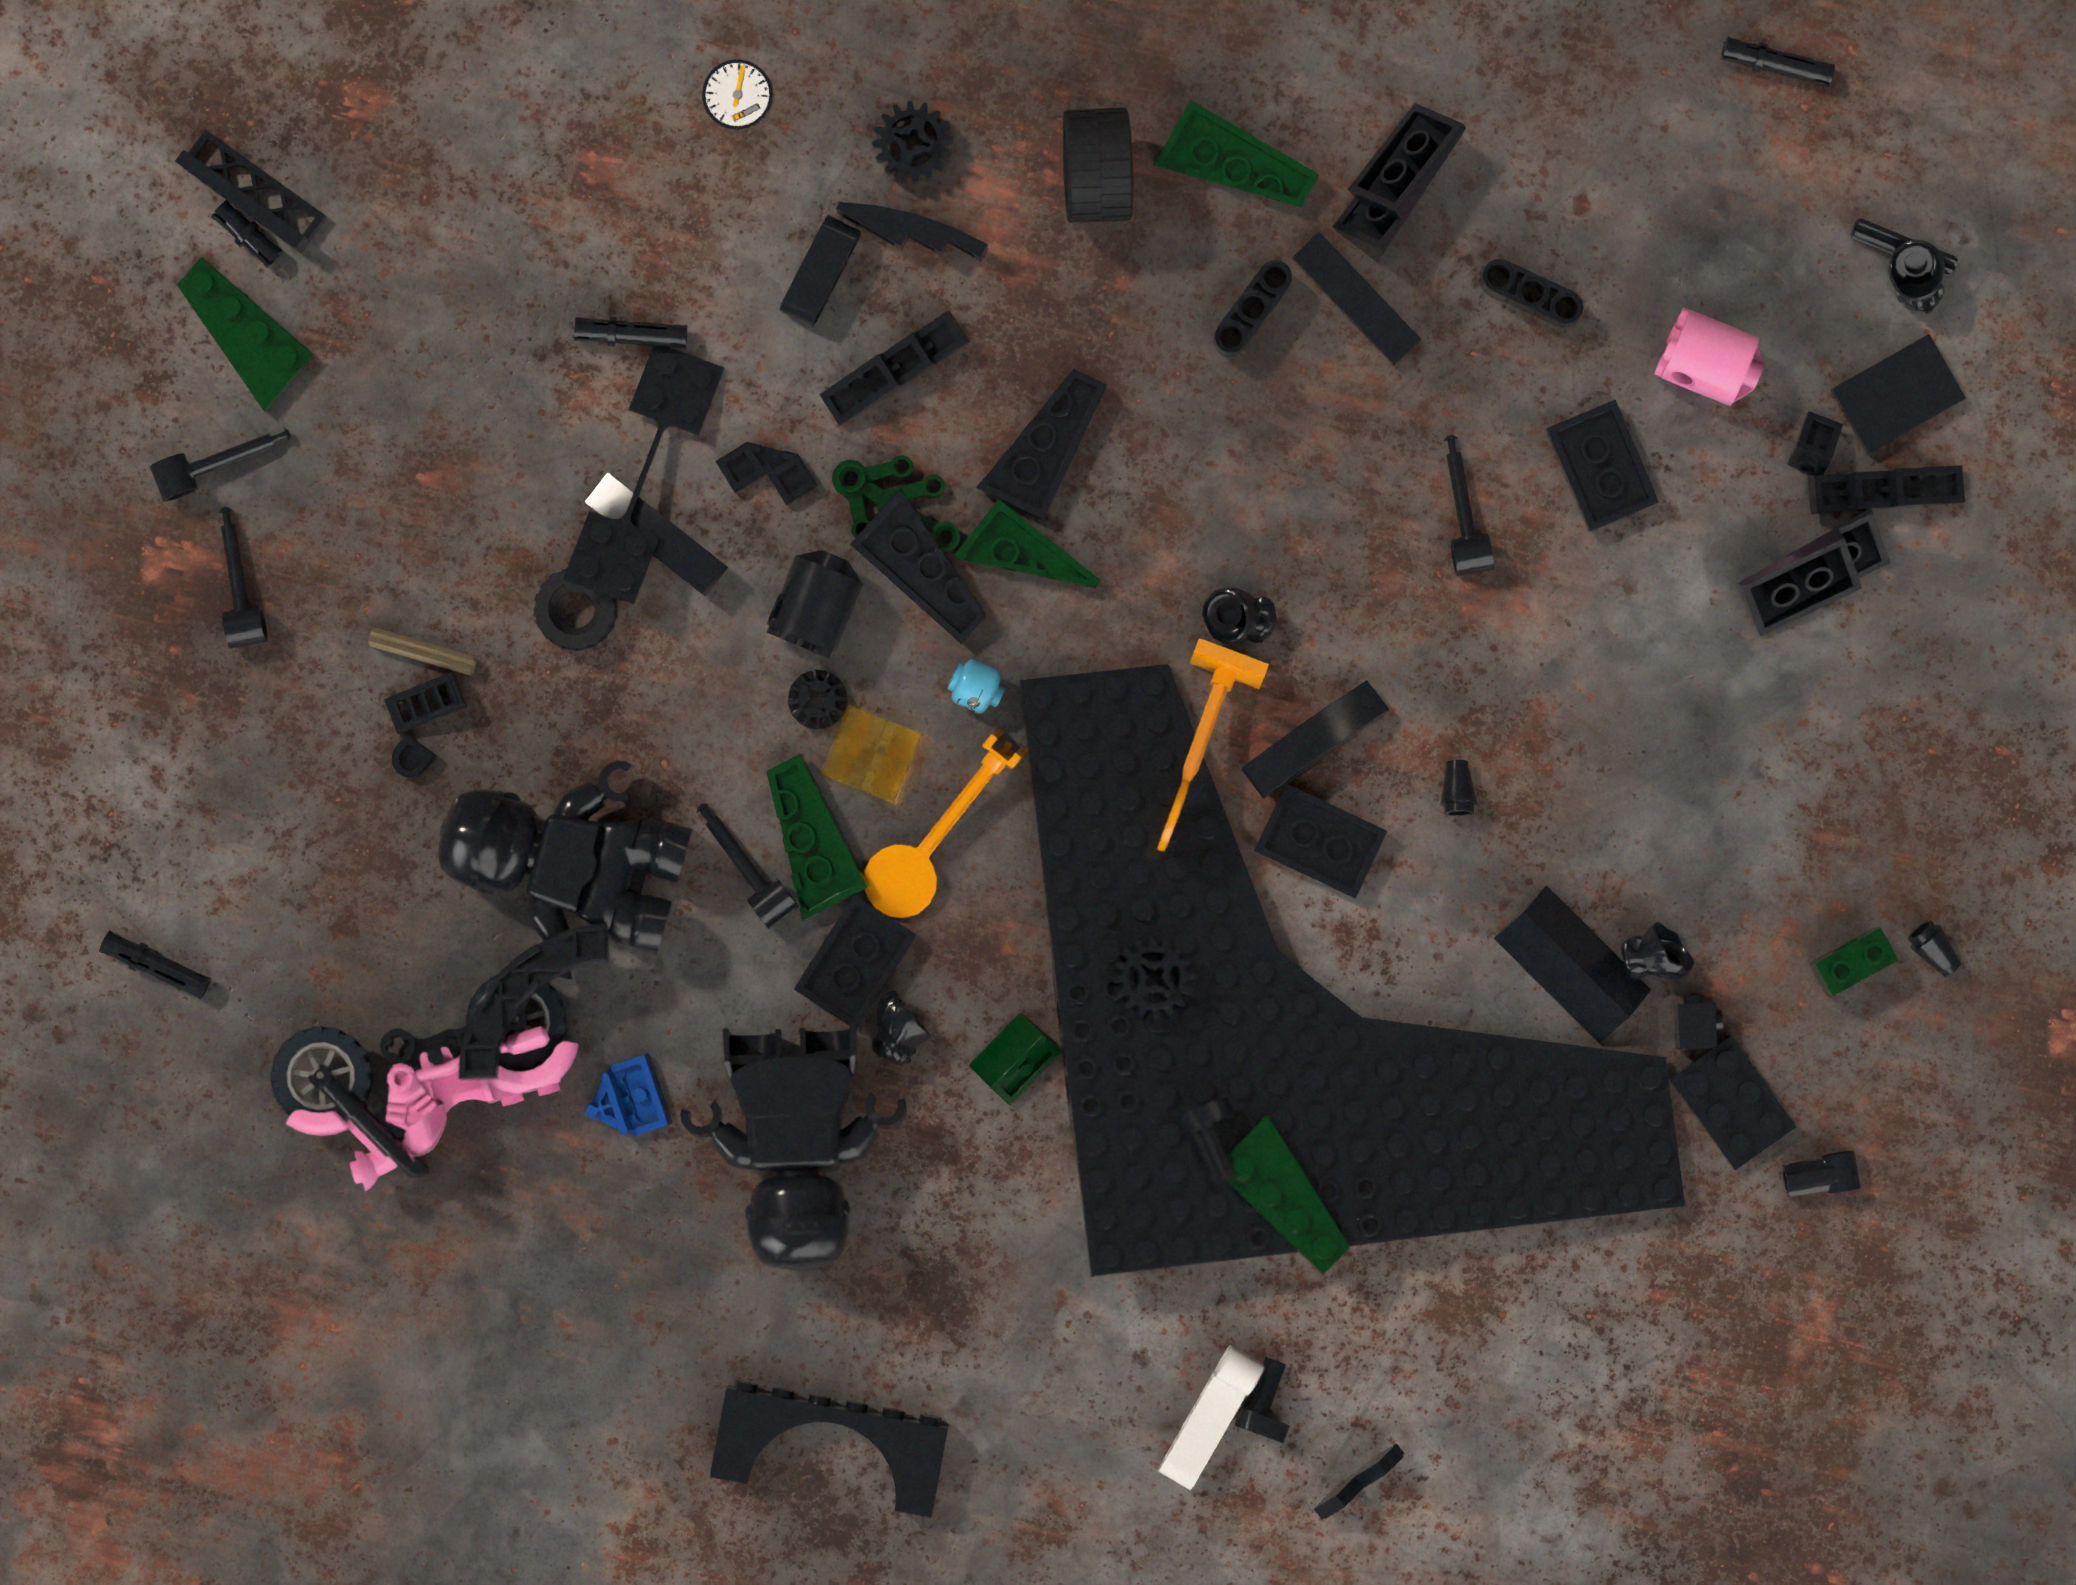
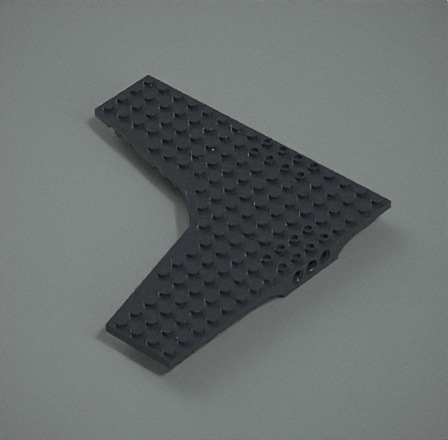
(1385, 1117)

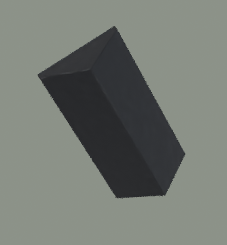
(1397, 179)
(1814, 574)
(1572, 964)

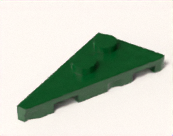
(1015, 545)

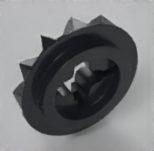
(835, 701)

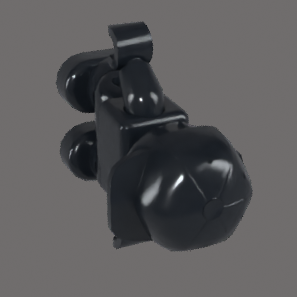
(571, 864)
(794, 1134)

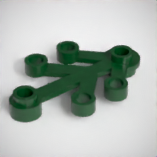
(881, 497)

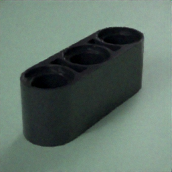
(820, 270)
(1258, 291)
(1512, 293)

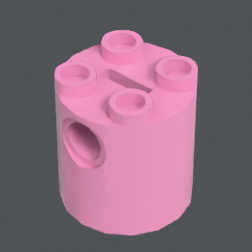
(1711, 358)

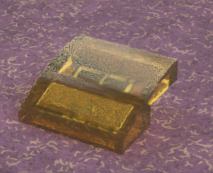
(871, 754)

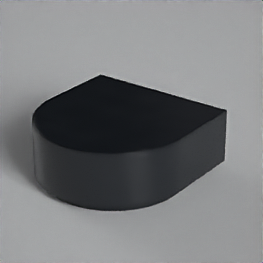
(412, 757)

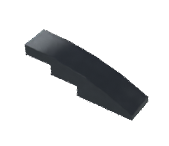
(898, 226)
(894, 368)
(1886, 489)
(674, 546)
(1315, 739)

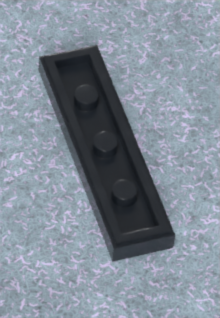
(1356, 299)

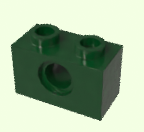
(1853, 961)

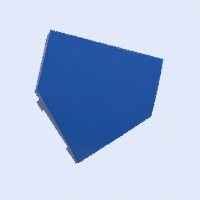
(630, 1098)

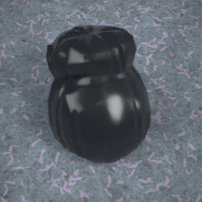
(1917, 275)
(1237, 615)
(1656, 954)
(898, 1030)

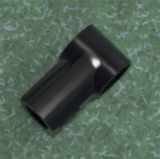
(1832, 1173)

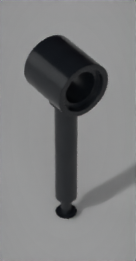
(177, 477)
(1471, 551)
(244, 623)
(770, 899)

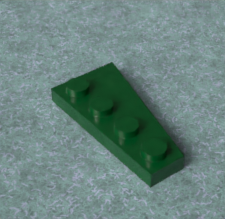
(1227, 155)
(250, 339)
(1283, 1196)

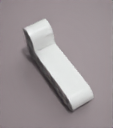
(1210, 1416)

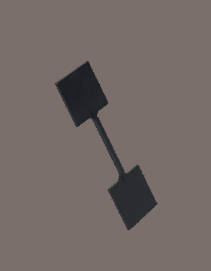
(613, 552)

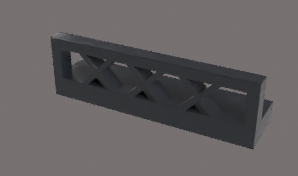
(237, 196)

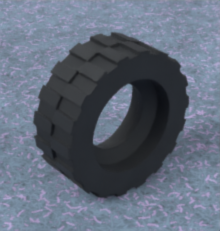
(562, 635)

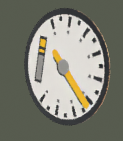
(737, 94)

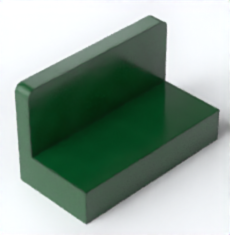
(1015, 1058)

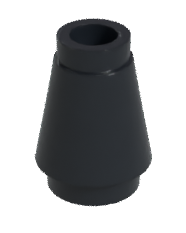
(1458, 789)
(1934, 947)

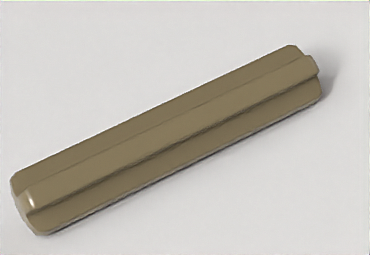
(422, 651)

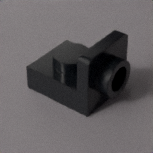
(1815, 444)

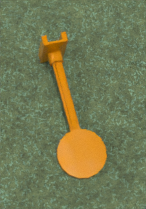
(1227, 668)
(902, 875)

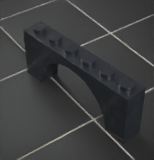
(757, 1417)

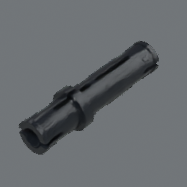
(1786, 64)
(624, 332)
(149, 962)

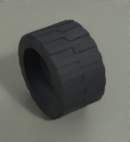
(1097, 165)

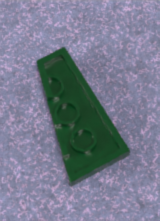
(816, 848)

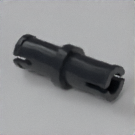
(246, 233)

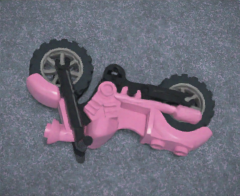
(416, 1086)

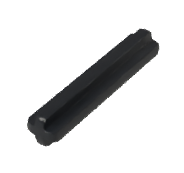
(1889, 240)

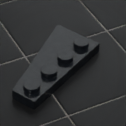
(1041, 455)
(913, 560)

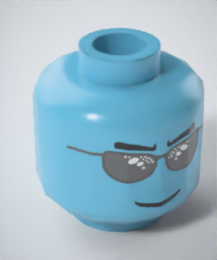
(976, 686)

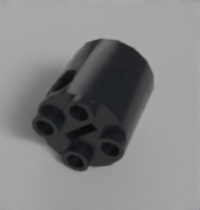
(815, 602)

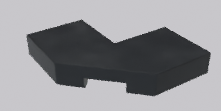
(754, 461)
(1364, 1476)

